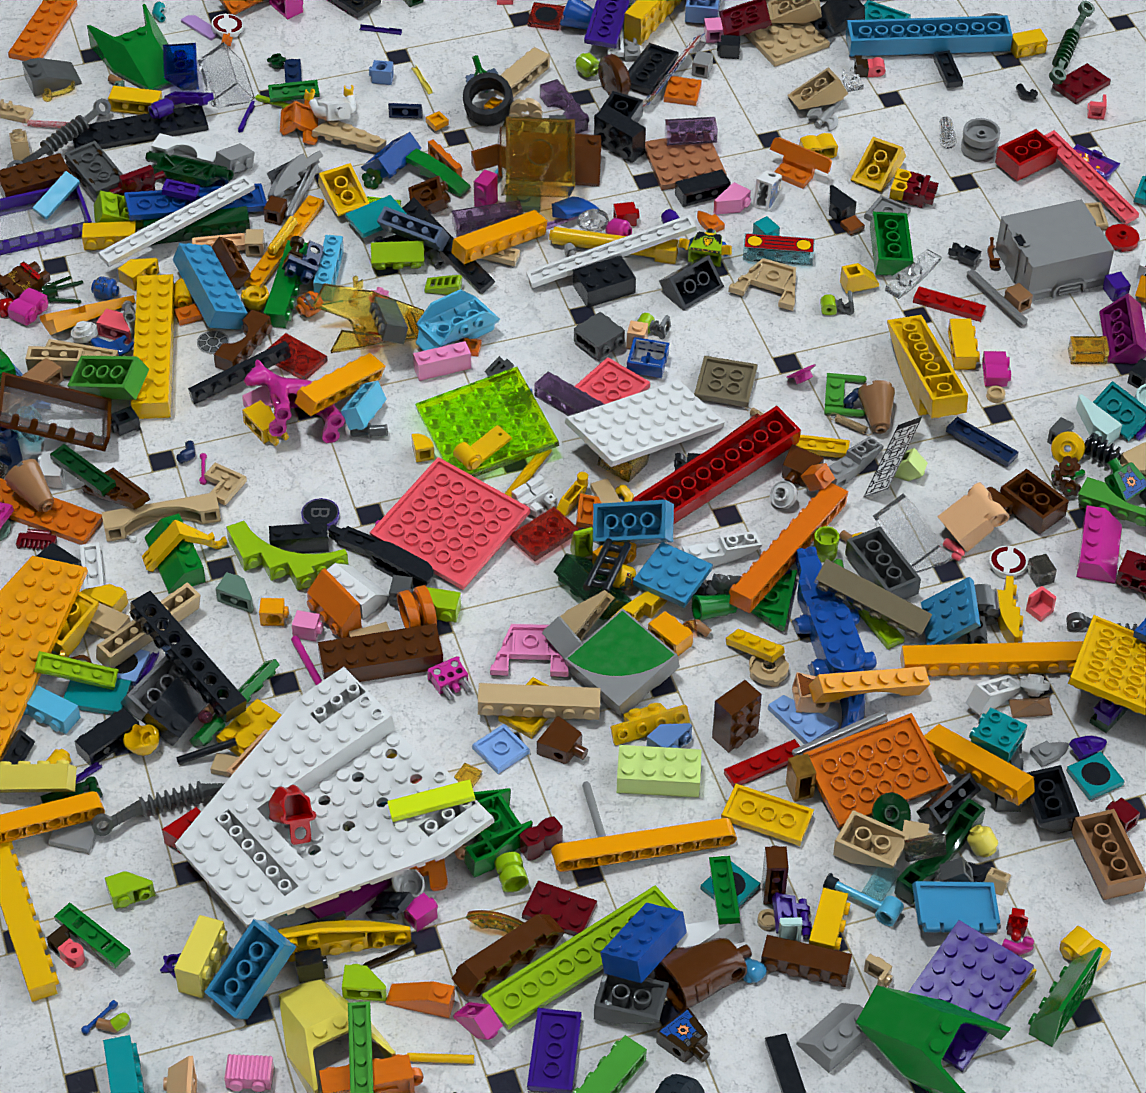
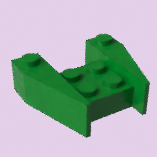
(497, 838)

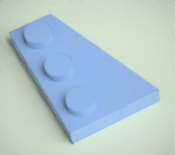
(803, 725)

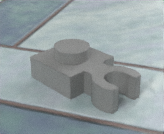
(631, 50)

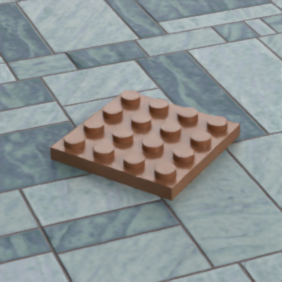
(680, 161)

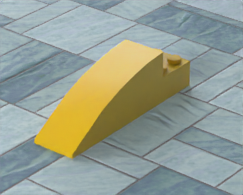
(926, 369)

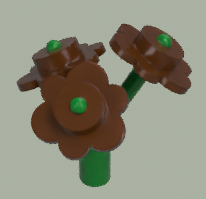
(1067, 468)

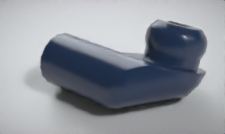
(849, 399)
(188, 453)

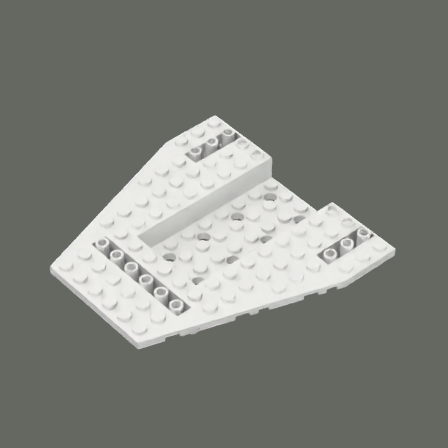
(322, 747)

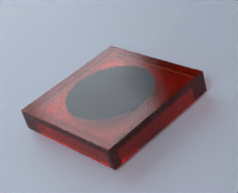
(545, 16)

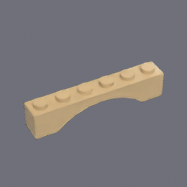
(125, 521)

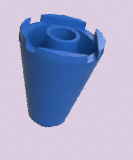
(576, 14)

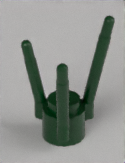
(51, 290)

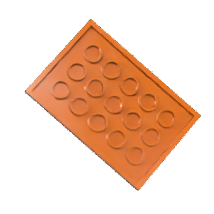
(873, 763)

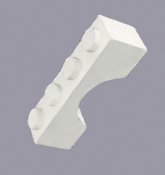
(184, 148)

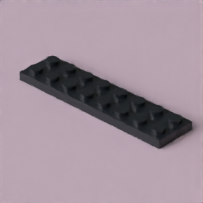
(143, 128)

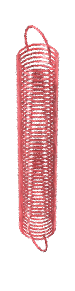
(44, 123)

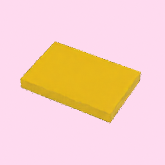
(525, 725)

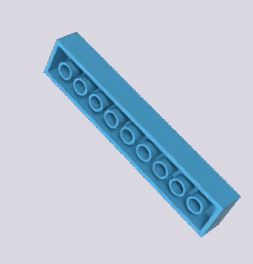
(928, 35)

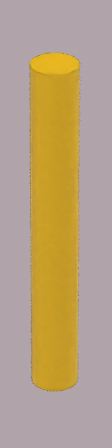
(441, 1058)

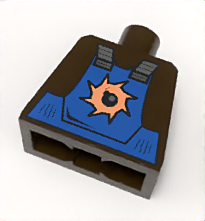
(684, 1037)

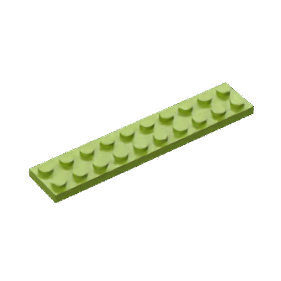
(563, 966)

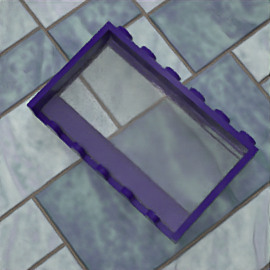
(26, 229)

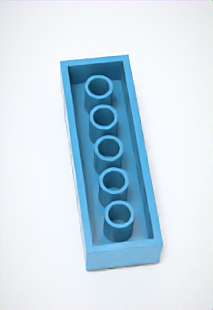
(209, 286)

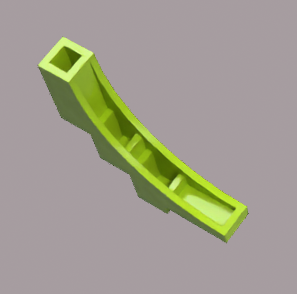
(277, 562)

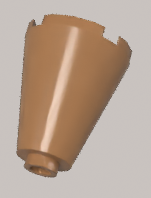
(877, 404)
(30, 484)

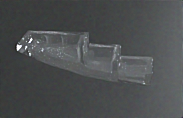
(913, 274)

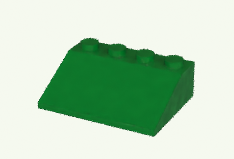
(1064, 997)

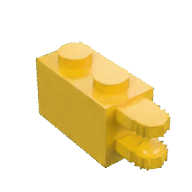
(257, 420)

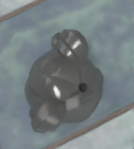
(721, 584)

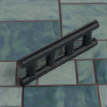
(603, 558)

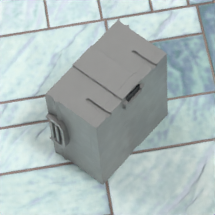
(1054, 249)

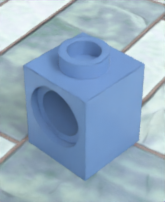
(382, 72)

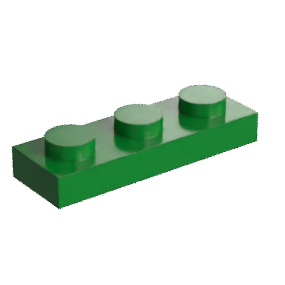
(292, 90)

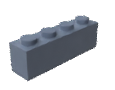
(413, 228)

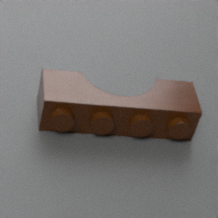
(256, 327)

